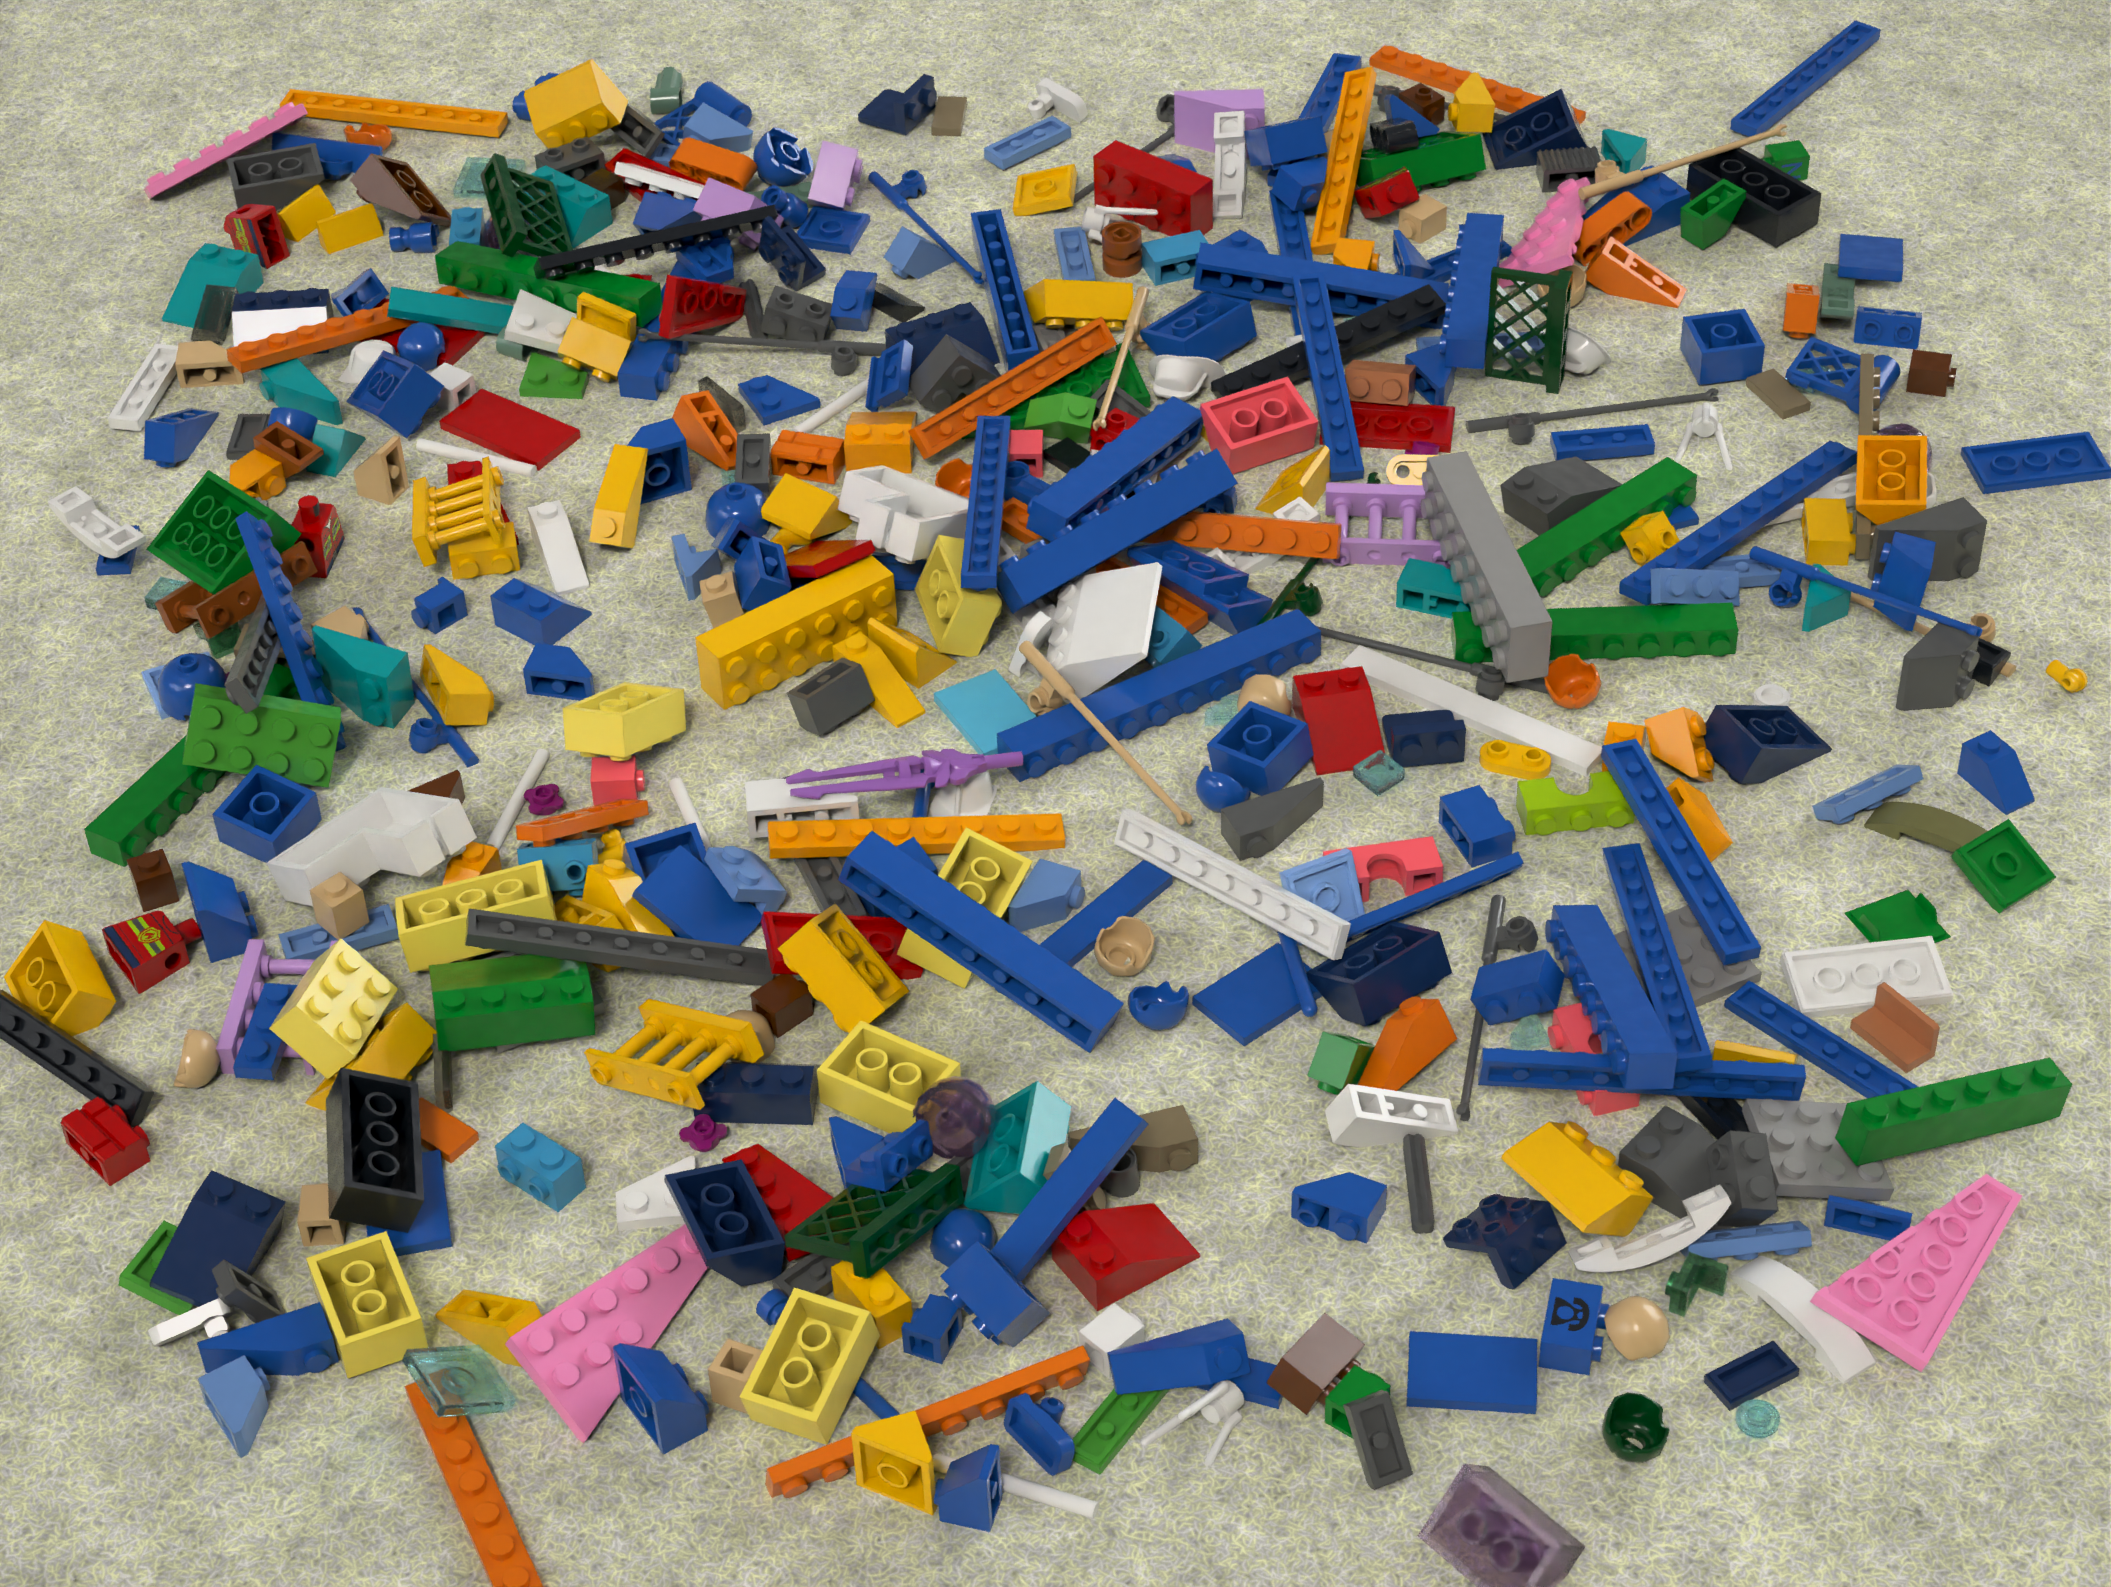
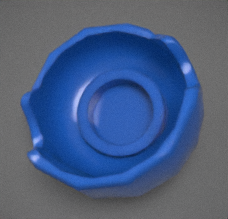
(421, 344)
(294, 419)
(1219, 790)
(1158, 1006)
(958, 1232)

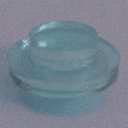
(1757, 1418)

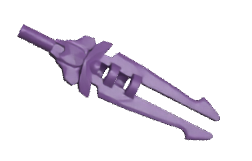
(939, 767)

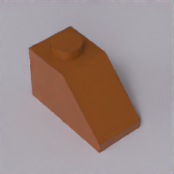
(287, 447)

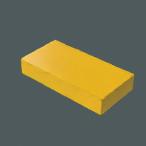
(606, 316)

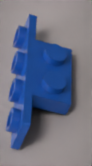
(335, 156)

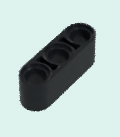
(1394, 135)

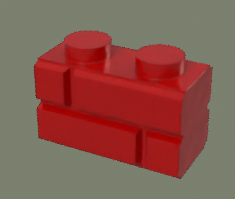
(106, 1140)

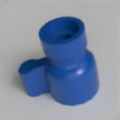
(787, 205)
(419, 238)

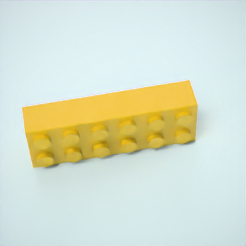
(793, 631)

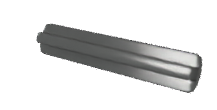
(753, 309)
(1418, 1184)

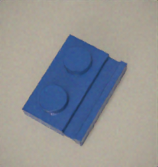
(889, 376)

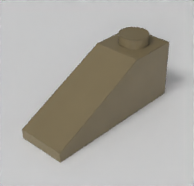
(1164, 1144)

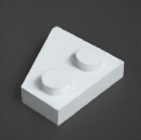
(649, 1200)

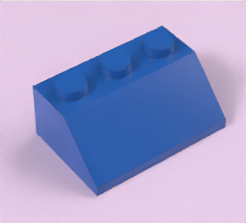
(1202, 328)

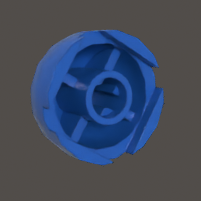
(781, 159)
(738, 502)
(178, 682)

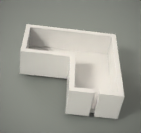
(901, 511)
(381, 832)

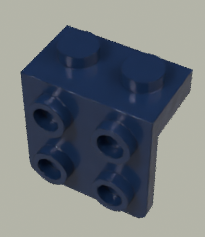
(900, 110)
(789, 255)
(1424, 737)
(1513, 1232)

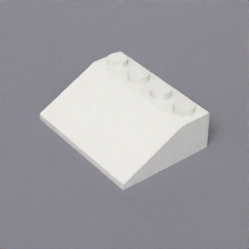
(1103, 625)

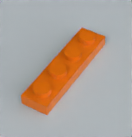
(590, 819)

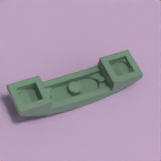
(1836, 294)

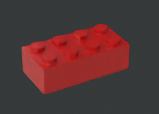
(1140, 180)

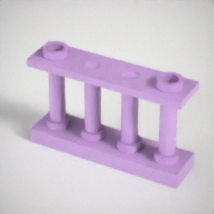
(1378, 502)
(247, 990)

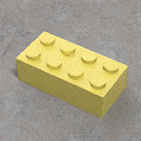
(986, 875)
(434, 919)

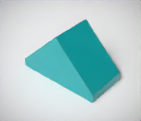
(1624, 149)
(338, 449)
(1824, 603)

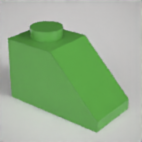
(1062, 416)

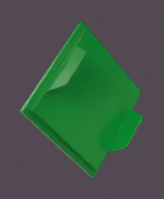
(1898, 918)

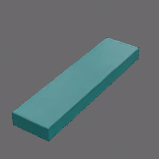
(448, 310)

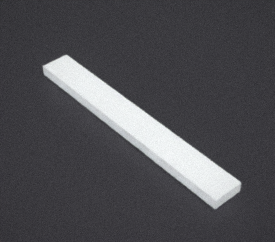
(1475, 710)
(1233, 884)

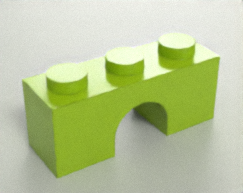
(1549, 810)

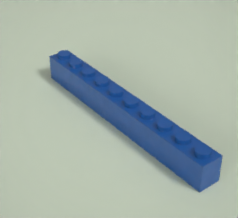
(1161, 693)

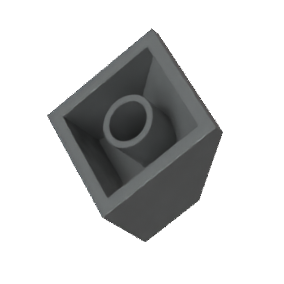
(1938, 670)

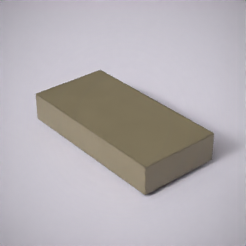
(949, 116)
(1778, 394)

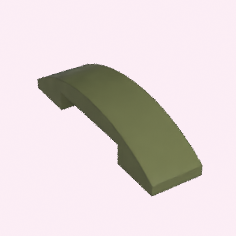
(1923, 823)

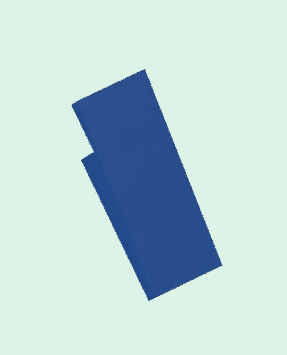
(1205, 583)

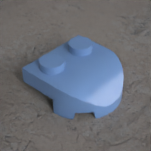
(746, 877)

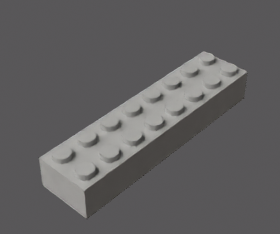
(1487, 567)

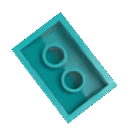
(582, 206)
(1013, 1161)

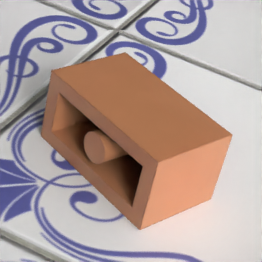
(1380, 382)

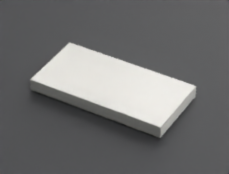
(1847, 976)

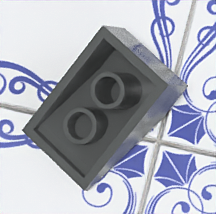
(275, 175)
(1553, 491)
(1954, 528)
(1670, 1160)

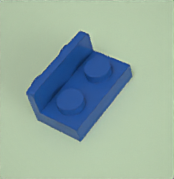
(1887, 327)
(892, 1158)

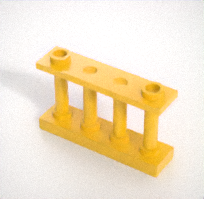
(428, 511)
(673, 1027)

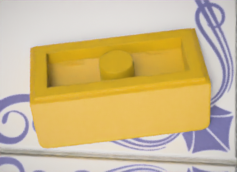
(301, 215)
(349, 228)

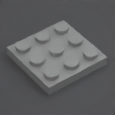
(1700, 963)
(1806, 1154)

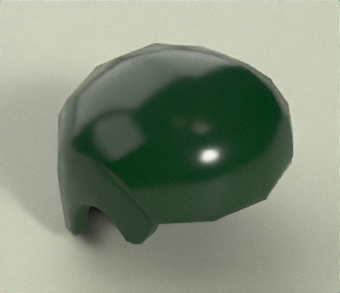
(1635, 1418)

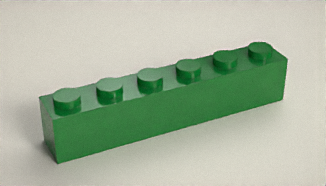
(1952, 1111)

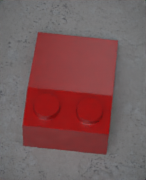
(1338, 717)
(1119, 1251)

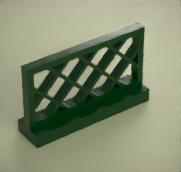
(509, 212)
(1556, 326)
(886, 1229)

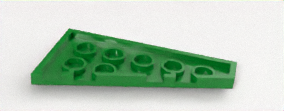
(1085, 382)

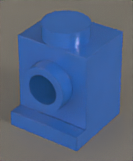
(439, 606)
(932, 1329)

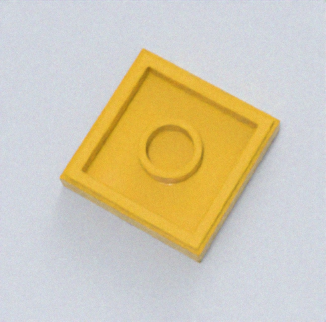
(1045, 190)

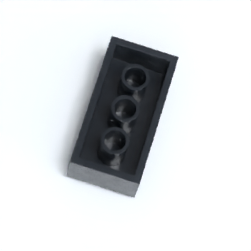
(1775, 202)
(374, 1150)

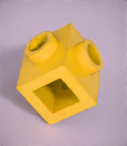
(1649, 537)

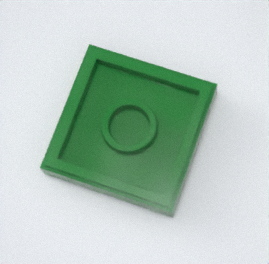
(2003, 866)

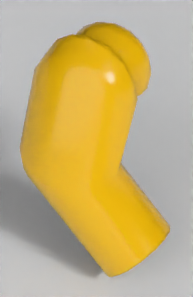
(787, 539)
(2071, 679)
(613, 846)

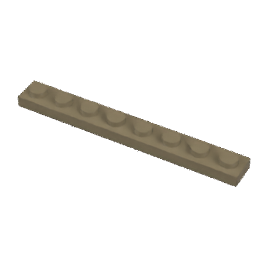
(1868, 422)

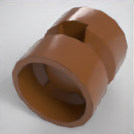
(1122, 249)

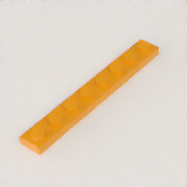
(399, 113)
(1343, 160)
(933, 834)

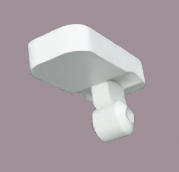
(1060, 98)
(1036, 633)
(208, 1316)

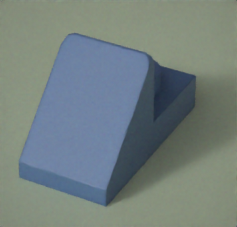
(694, 565)

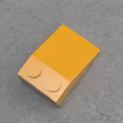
(880, 440)

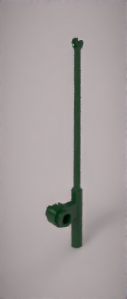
(1297, 594)

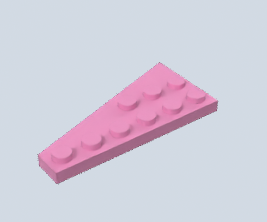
(232, 146)
(1551, 238)
(1920, 1277)
(573, 1344)

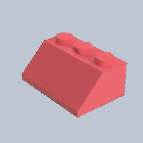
(1259, 425)

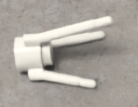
(1097, 218)
(1705, 424)
(1215, 1405)

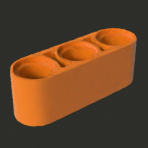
(706, 160)
(1618, 218)

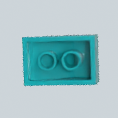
(213, 267)
(365, 676)

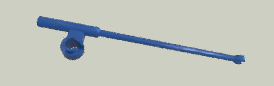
(908, 187)
(1794, 571)
(426, 732)

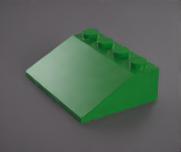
(1433, 162)
(205, 538)
(510, 1001)

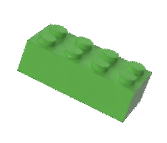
(279, 735)

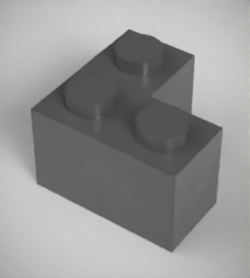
(948, 373)

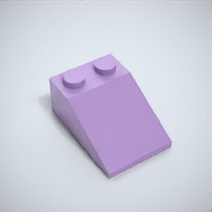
(1196, 111)

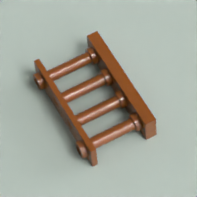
(231, 603)

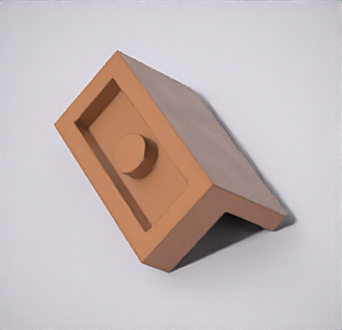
(1897, 1029)

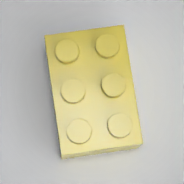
(955, 615)
(624, 720)
(334, 1009)
(880, 1077)
(367, 1304)
(810, 1366)

